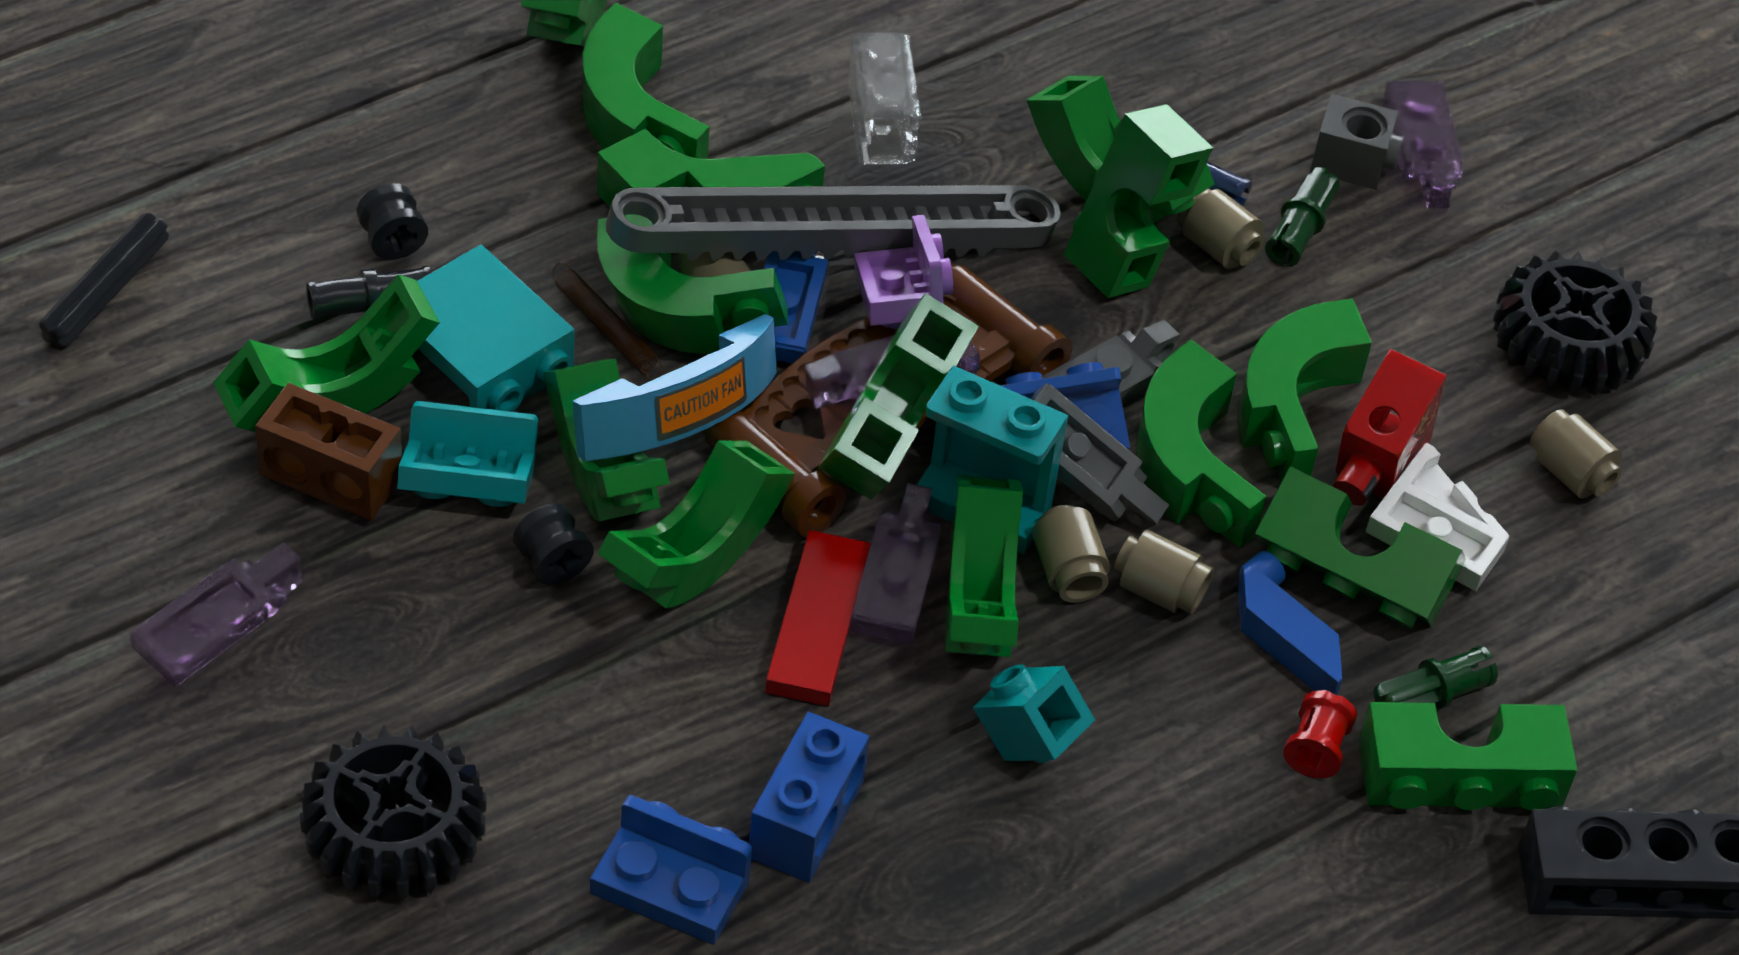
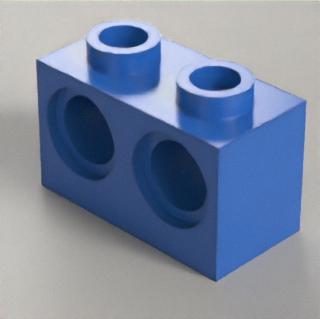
(808, 796)

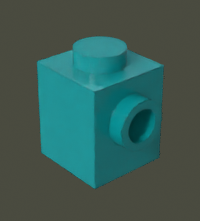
(1033, 713)

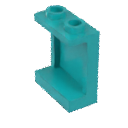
(493, 331)
(993, 435)

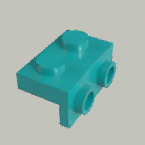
(469, 453)

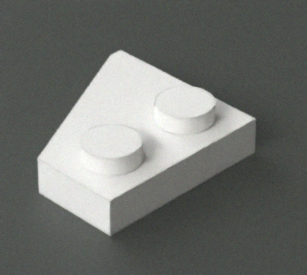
(1443, 509)

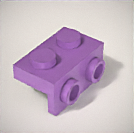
(898, 278)

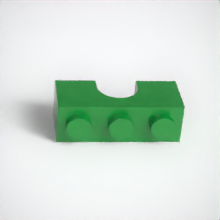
(1149, 163)
(897, 396)
(1406, 578)
(1416, 764)

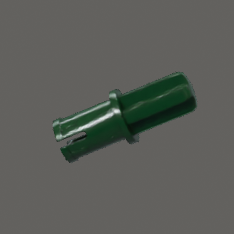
(1302, 217)
(1440, 681)

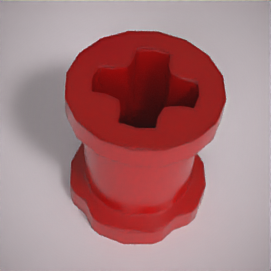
(1318, 740)

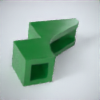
(647, 163)

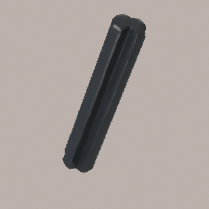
(103, 280)

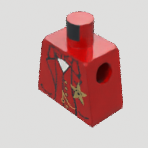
(1380, 443)

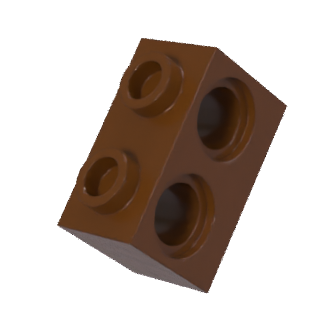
(329, 451)

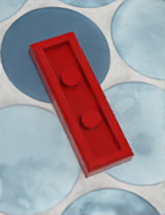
(817, 618)

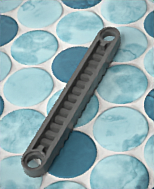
(828, 219)

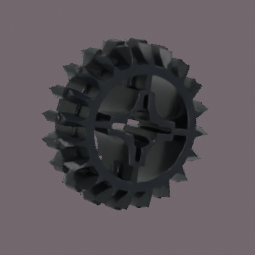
(1573, 336)
(402, 835)

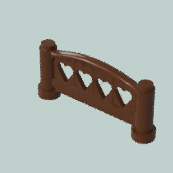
(814, 498)

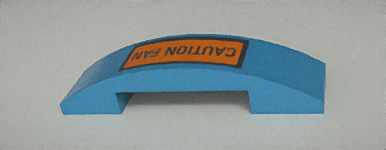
(681, 403)

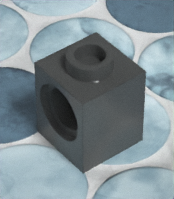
(1357, 141)

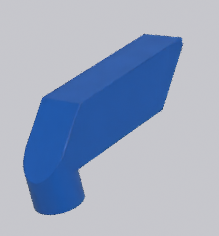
(1286, 626)

